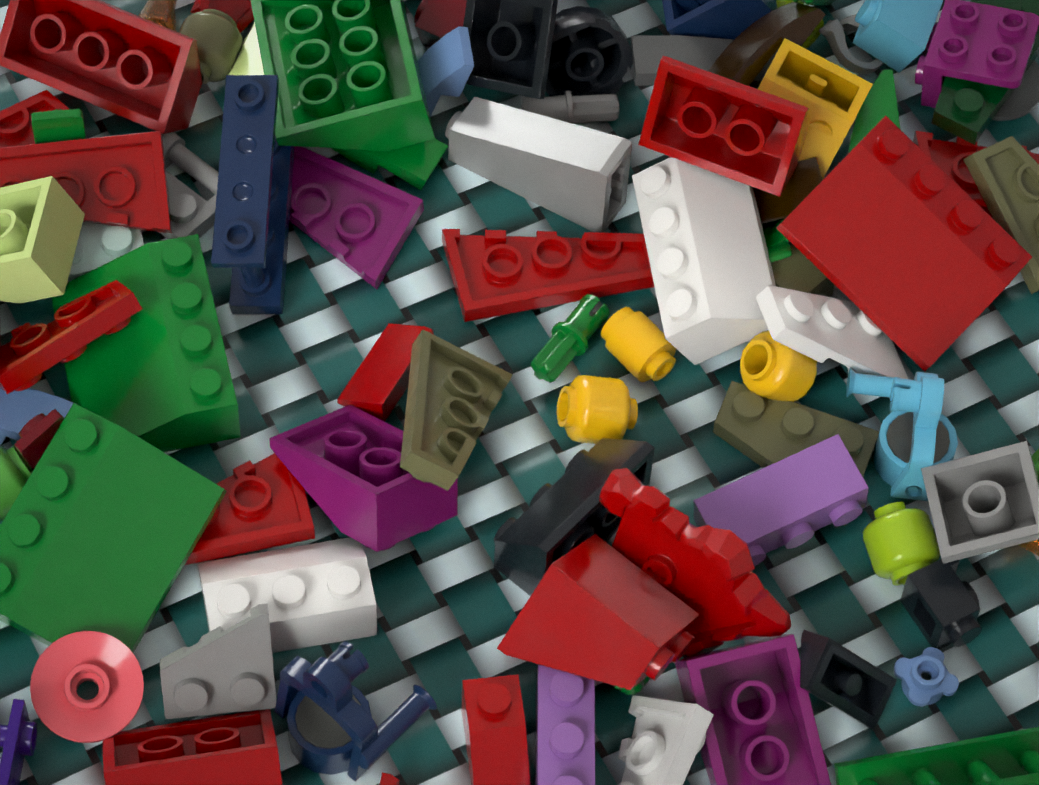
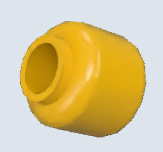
(776, 369)
(596, 409)

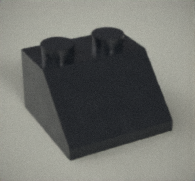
(511, 44)

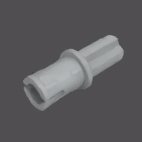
(575, 108)

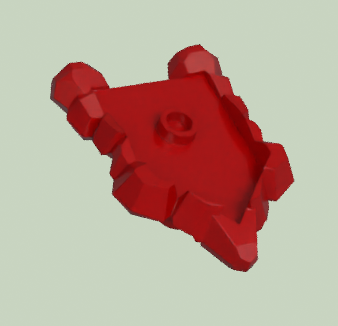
(697, 564)

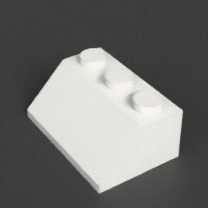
(311, 591)

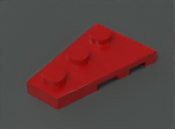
(259, 511)

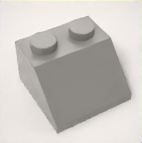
(984, 501)

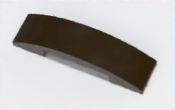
(758, 42)

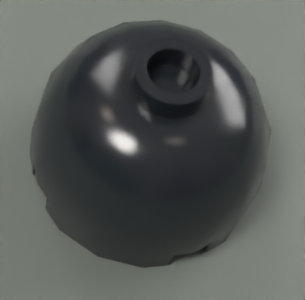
(587, 53)

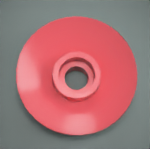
(79, 659)

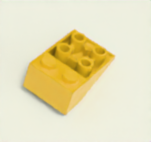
(823, 87)

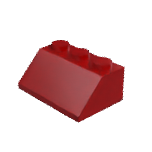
(724, 126)
(196, 752)

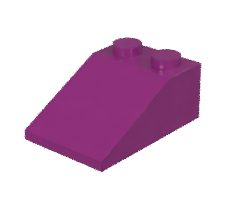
(356, 478)
(761, 715)

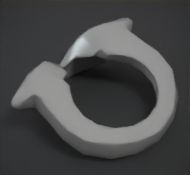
(835, 35)

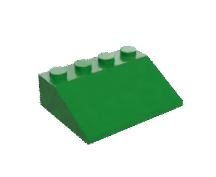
(343, 73)
(169, 365)
(99, 533)

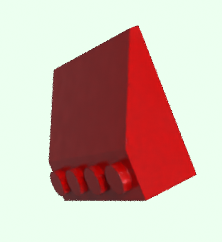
(904, 243)

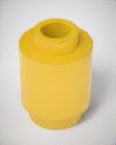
(638, 345)

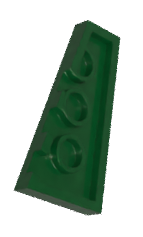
(969, 106)

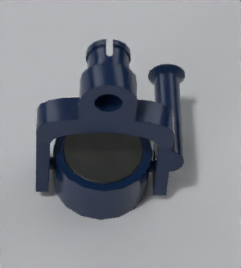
(332, 719)

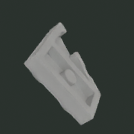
(222, 671)

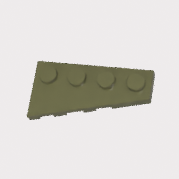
(446, 408)

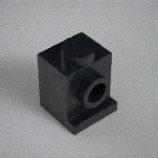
(942, 605)

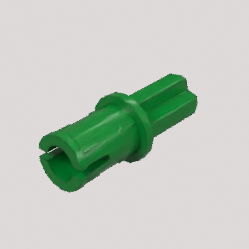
(569, 339)

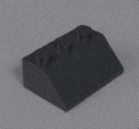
(567, 512)

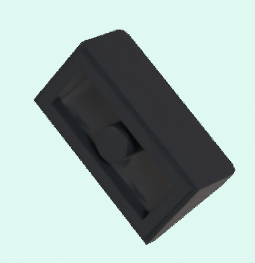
(843, 679)

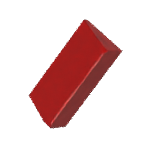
(384, 372)

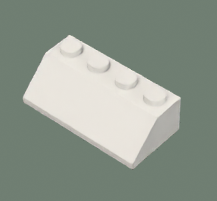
(703, 256)

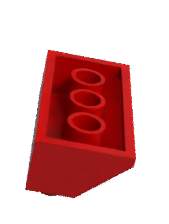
(105, 59)

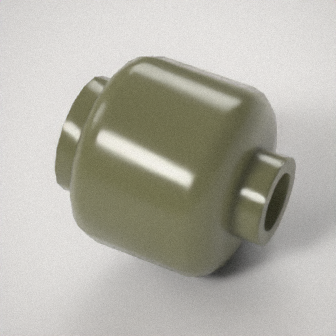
(217, 42)

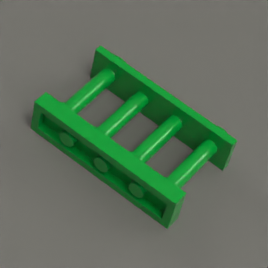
(985, 760)

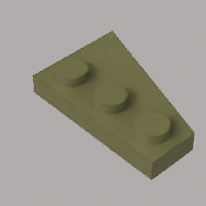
(1010, 189)
(777, 429)

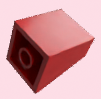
(601, 619)

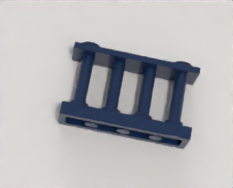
(253, 196)

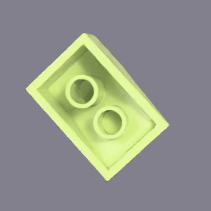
(36, 239)

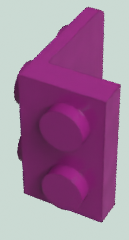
(977, 46)

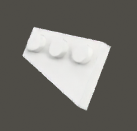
(829, 329)
(662, 741)

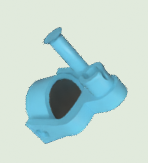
(914, 431)

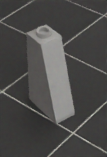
(544, 160)

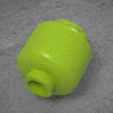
(900, 542)

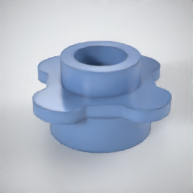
(921, 691)

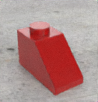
(495, 731)

